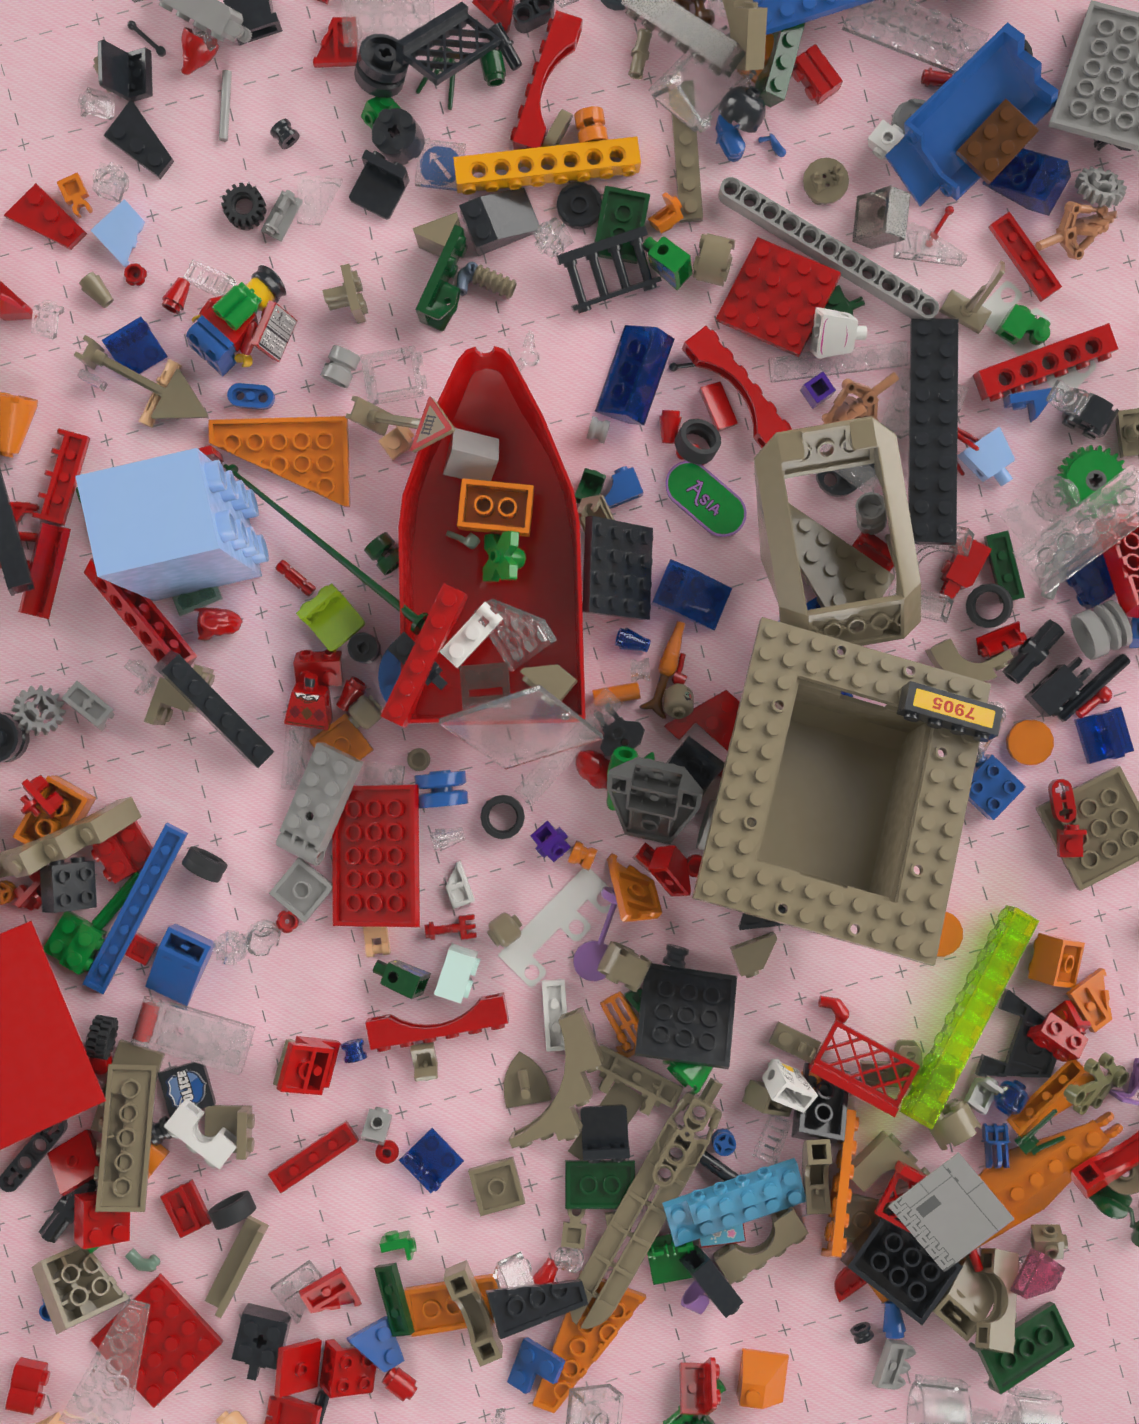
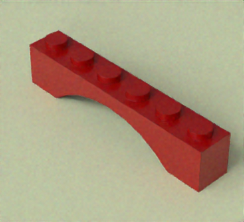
(561, 41)
(709, 354)
(423, 655)
(390, 1030)
(1106, 1167)

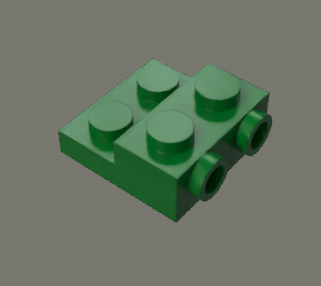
(75, 942)

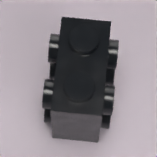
(68, 885)

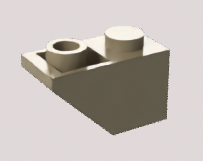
(551, 678)

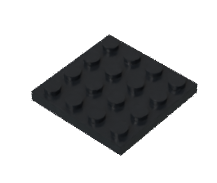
(617, 568)
(686, 1016)

